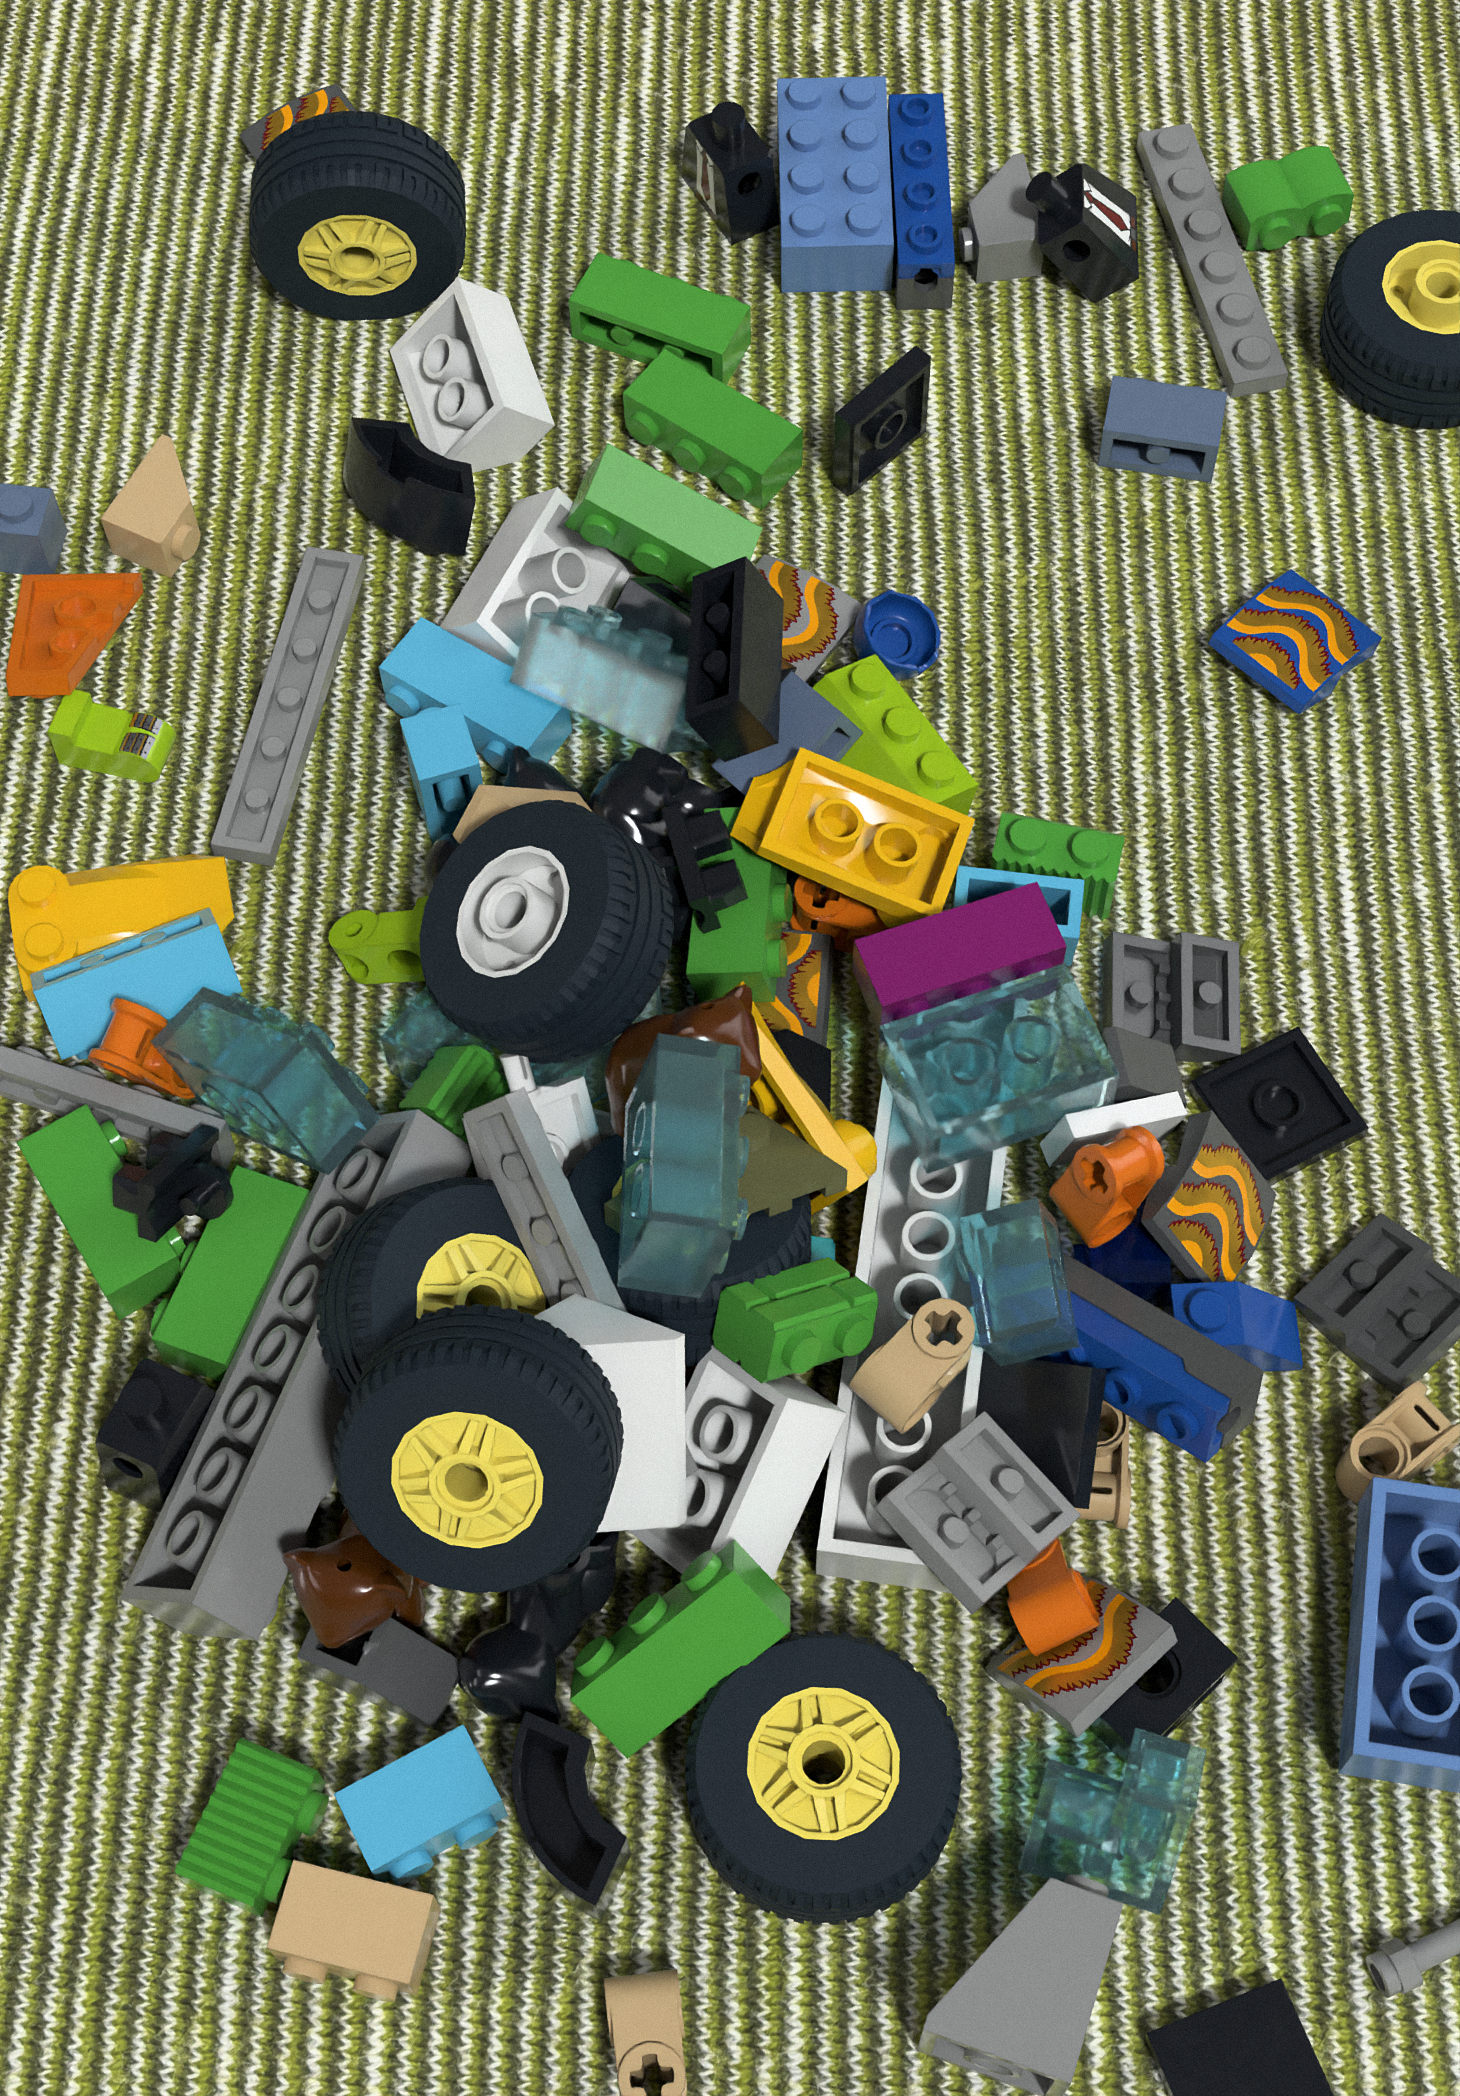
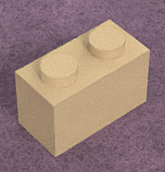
(353, 1931)

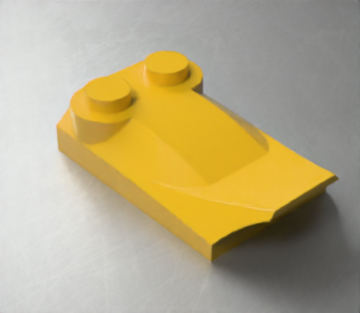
(855, 835)
(81, 911)
(794, 1105)

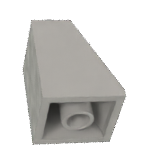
(1031, 1992)

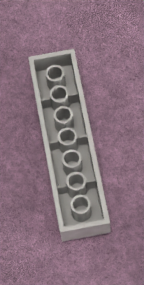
(274, 1419)

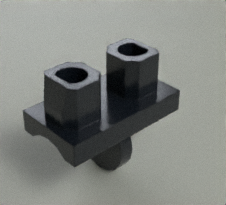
(707, 888)
(175, 1183)

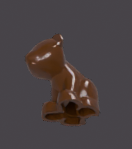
(714, 1020)
(352, 1587)

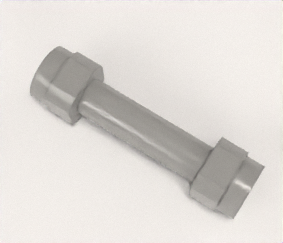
(1399, 1966)

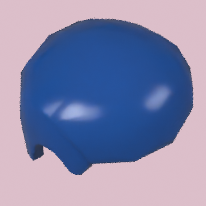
(899, 633)

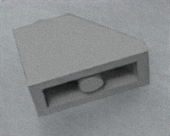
(1003, 227)

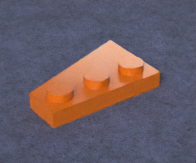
(64, 627)

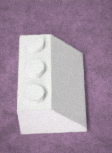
(471, 379)
(533, 569)
(649, 1381)
(754, 1459)

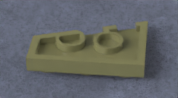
(776, 1169)

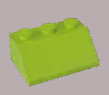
(896, 736)

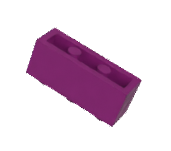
(956, 953)

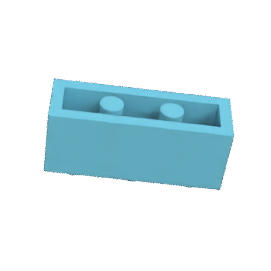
(443, 670)
(152, 969)

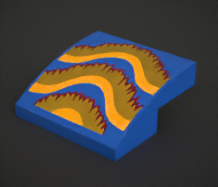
(1294, 641)

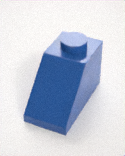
(1241, 1320)

